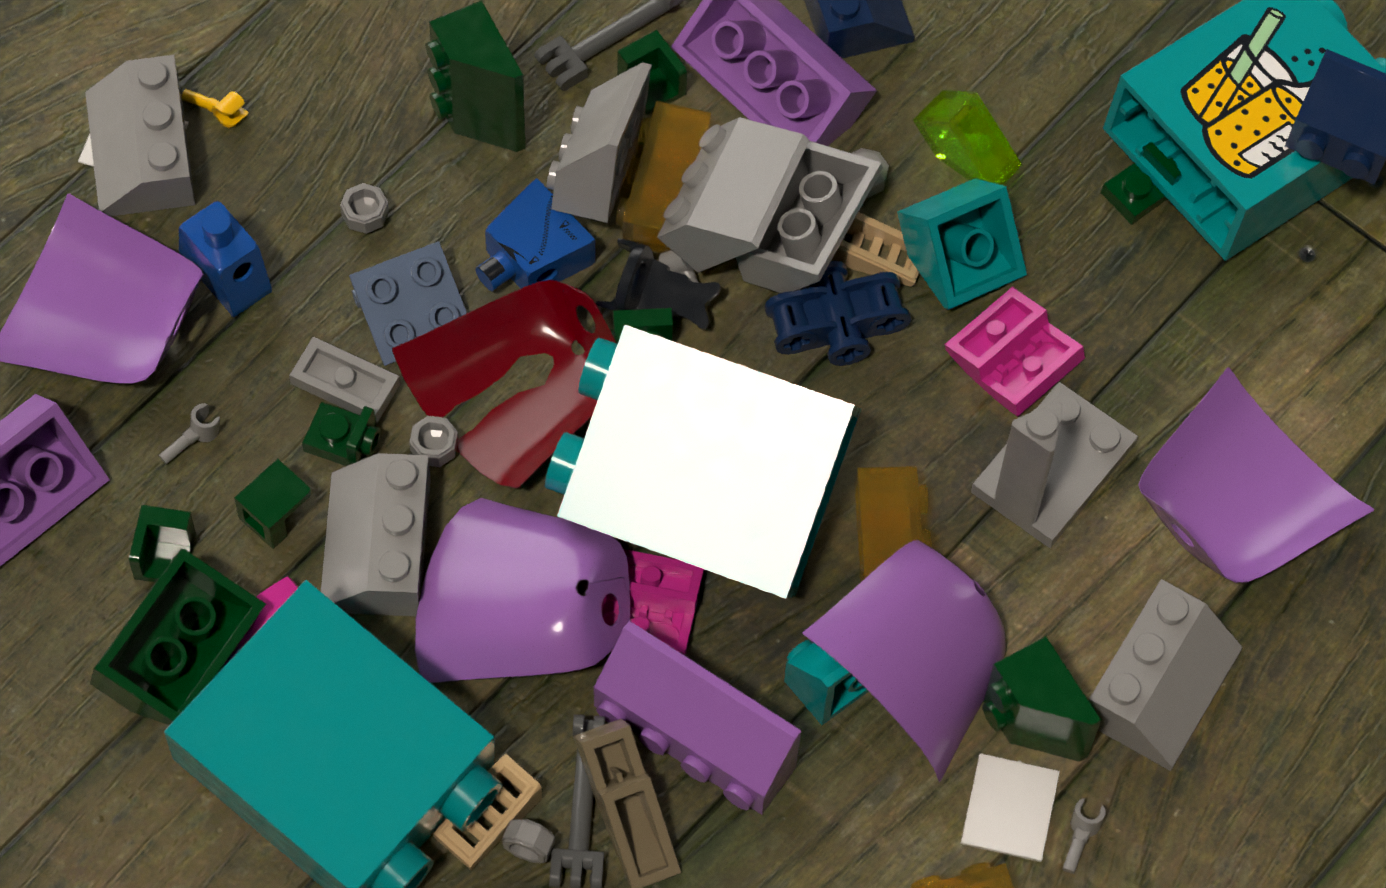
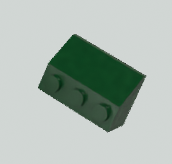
(476, 78)
(176, 640)

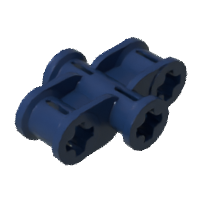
(838, 314)

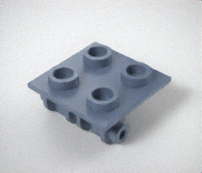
(407, 297)

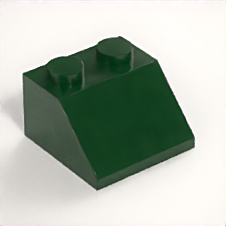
(1040, 703)

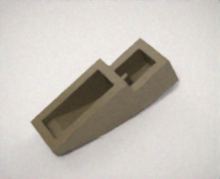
(627, 803)

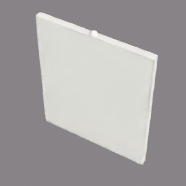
(1010, 807)

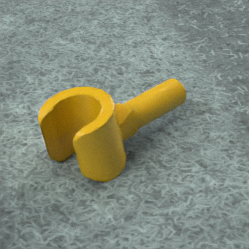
(227, 111)

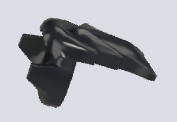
(652, 285)

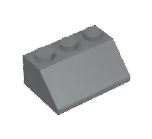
(140, 138)
(600, 146)
(731, 191)
(810, 219)
(377, 535)
(1164, 675)

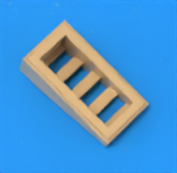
(869, 261)
(517, 808)

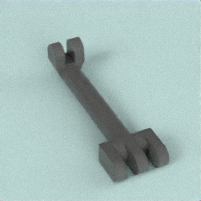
(568, 61)
(578, 854)

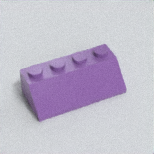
(773, 67)
(41, 472)
(697, 719)

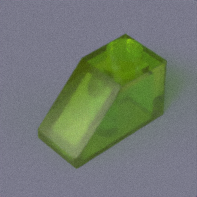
(967, 137)

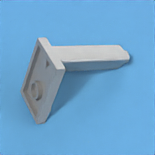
(1053, 464)

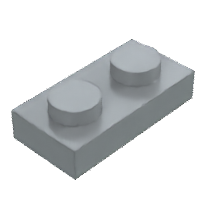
(344, 378)

